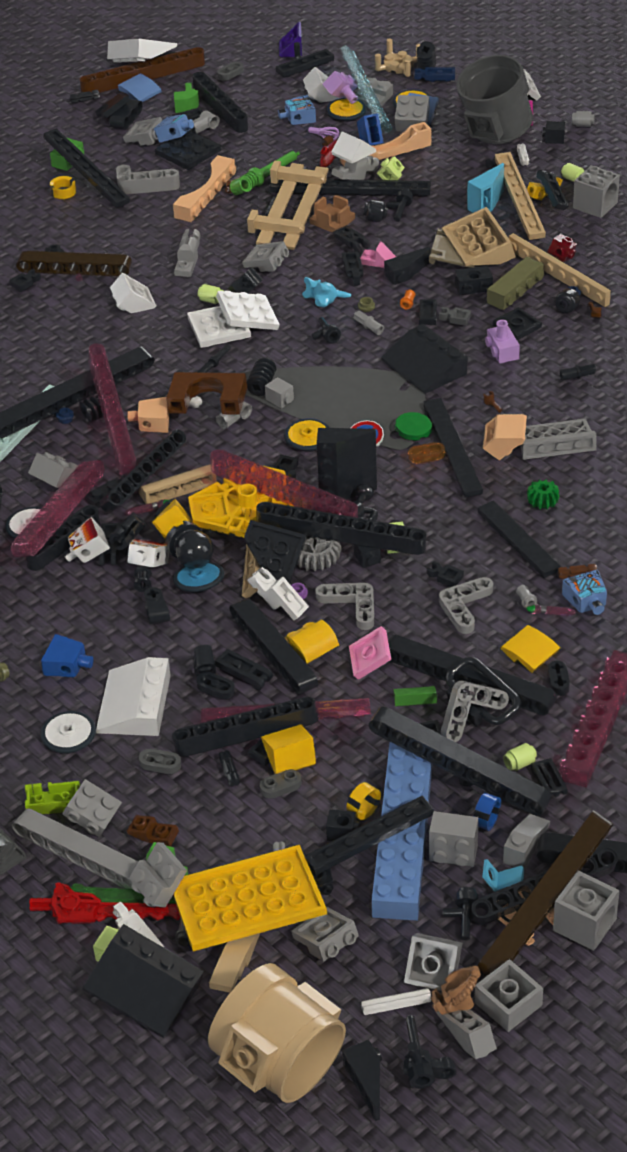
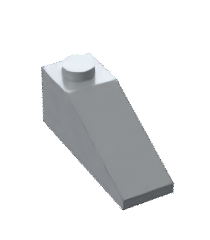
(524, 841)
(470, 1031)

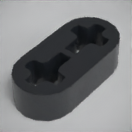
(554, 678)

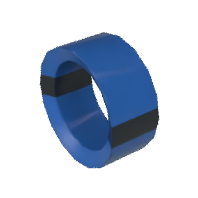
(487, 811)

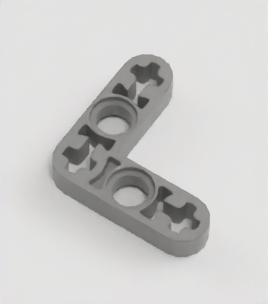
(358, 598)
(453, 599)
(464, 701)

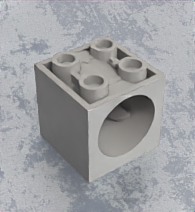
(596, 191)
(585, 910)

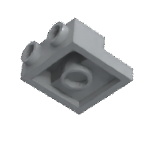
(382, 89)
(143, 132)
(266, 256)
(91, 808)
(158, 876)
(326, 934)

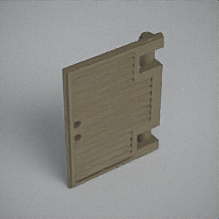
(445, 248)

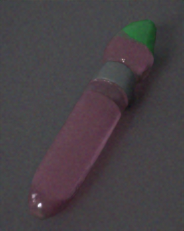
(145, 508)
(551, 610)

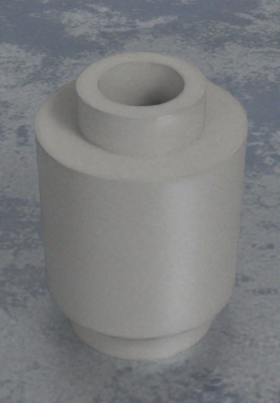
(583, 118)

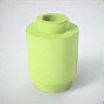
(571, 171)
(208, 293)
(519, 757)

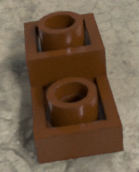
(150, 831)

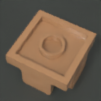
(332, 215)

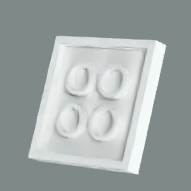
(247, 310)
(212, 327)

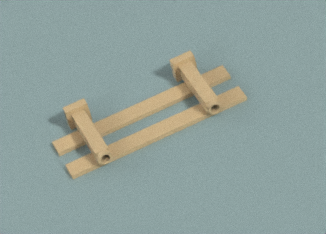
(274, 220)

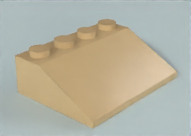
(479, 239)

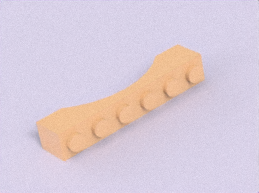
(415, 137)
(190, 205)

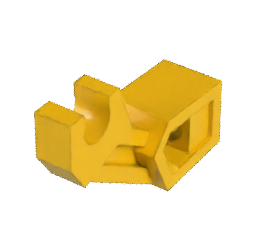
(537, 190)

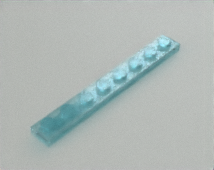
(366, 88)

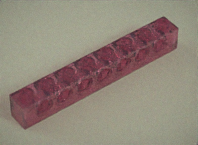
(597, 722)

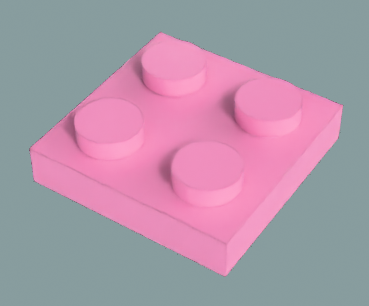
(369, 652)

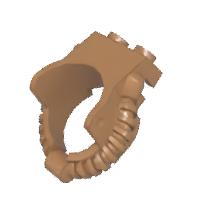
(456, 991)

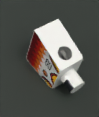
(86, 542)
(145, 552)

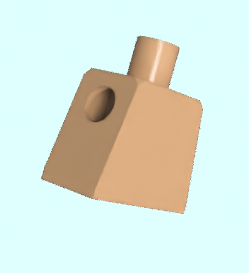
(151, 415)

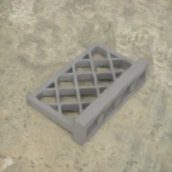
(563, 443)

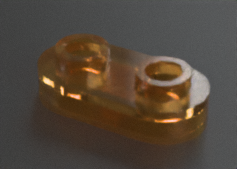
(426, 452)

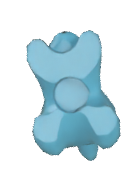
(323, 293)

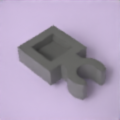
(457, 316)

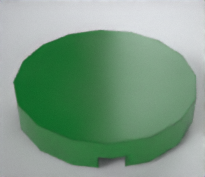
(413, 426)

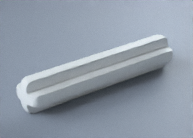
(396, 1001)

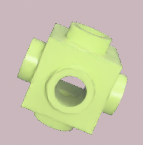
(391, 169)

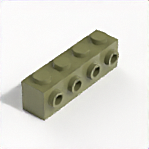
(515, 283)

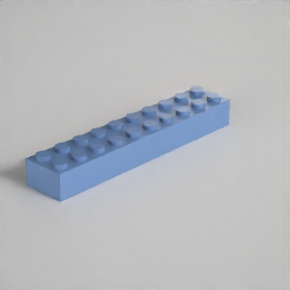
(402, 855)

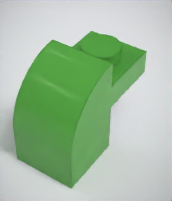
(186, 99)

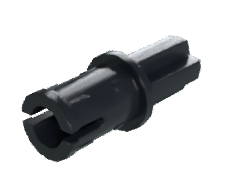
(577, 371)

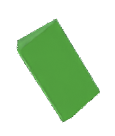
(415, 696)

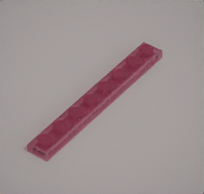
(332, 708)

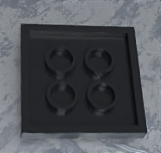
(188, 150)

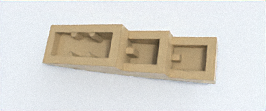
(232, 962)

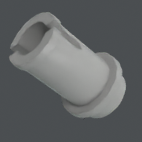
(525, 595)

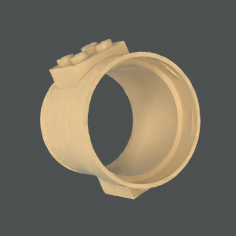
(276, 1033)

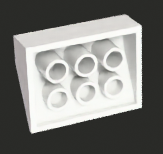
(136, 50)
(135, 698)

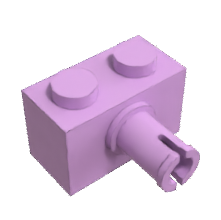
(341, 86)
(502, 342)

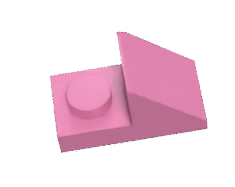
(377, 257)

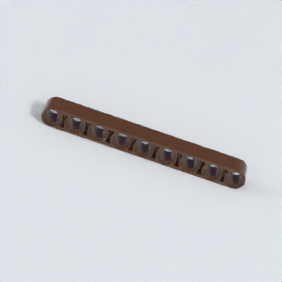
(151, 68)

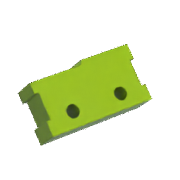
(50, 801)

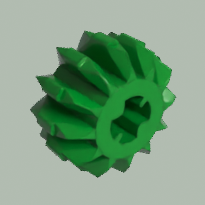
(543, 494)

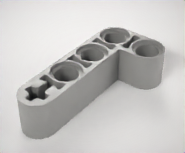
(146, 181)

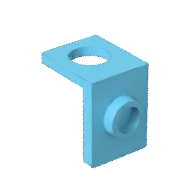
(503, 878)

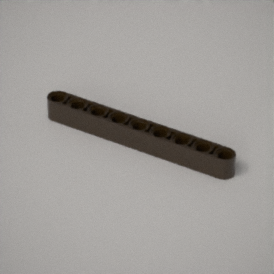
(545, 893)

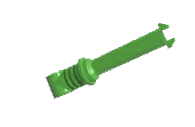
(256, 176)

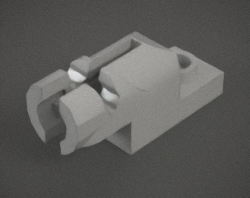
(357, 170)
(187, 254)

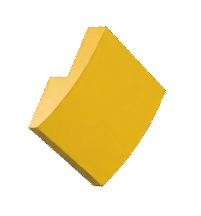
(530, 648)

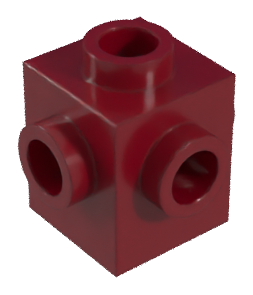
(562, 248)

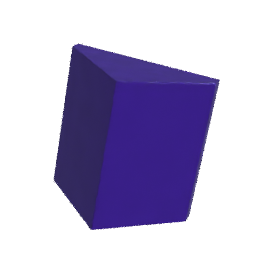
(286, 43)

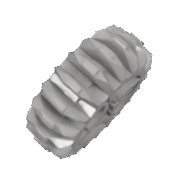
(319, 553)

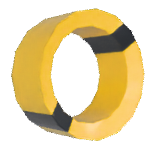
(63, 181)
(363, 800)

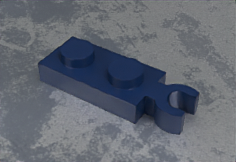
(435, 73)

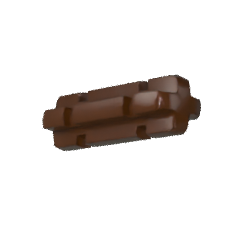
(564, 572)

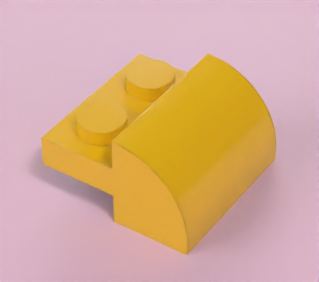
(312, 640)

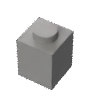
(279, 392)

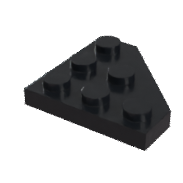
(275, 548)

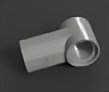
(205, 121)
(226, 420)

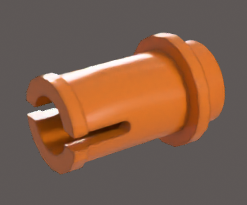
(407, 301)

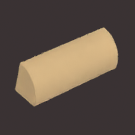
(178, 485)

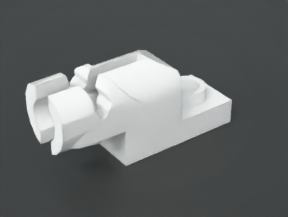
(278, 593)

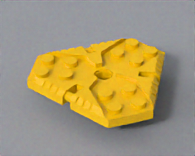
(228, 506)

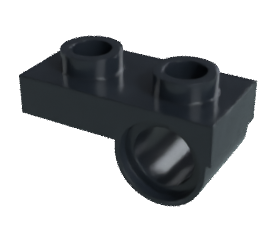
(246, 282)

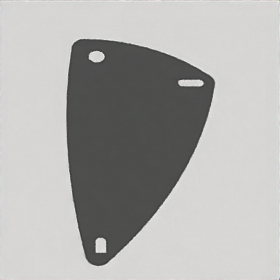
(349, 396)

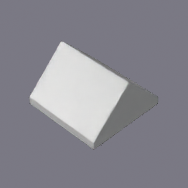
(351, 148)

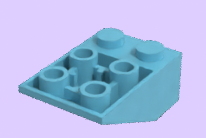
(485, 189)

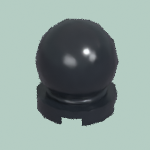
(189, 545)

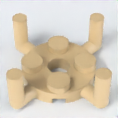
(396, 62)

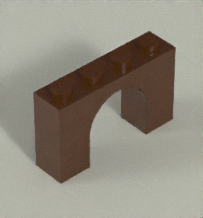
(189, 384)

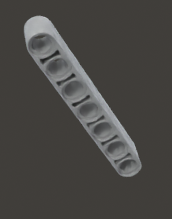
(75, 847)

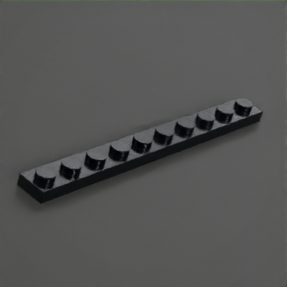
(359, 187)

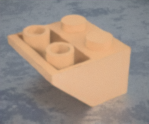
(504, 434)

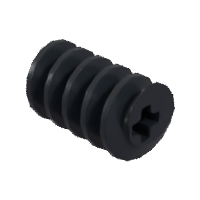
(426, 55)
(260, 376)
(91, 407)

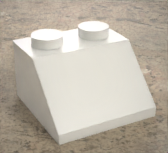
(315, 88)
(131, 295)

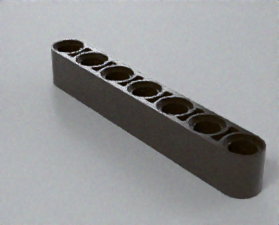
(74, 263)

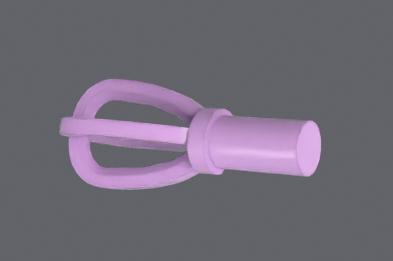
(321, 131)

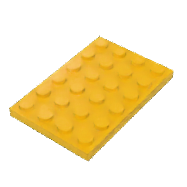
(248, 898)

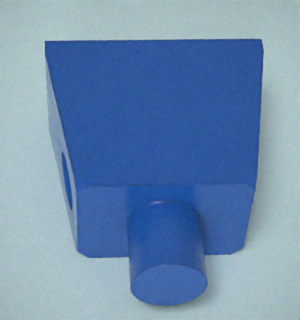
(370, 129)
(65, 657)

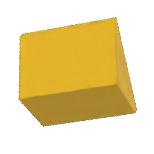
(171, 516)
(290, 749)

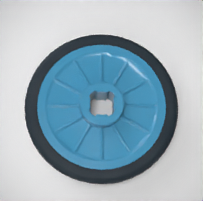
(199, 578)

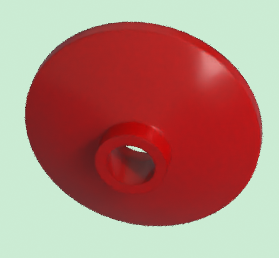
(327, 157)

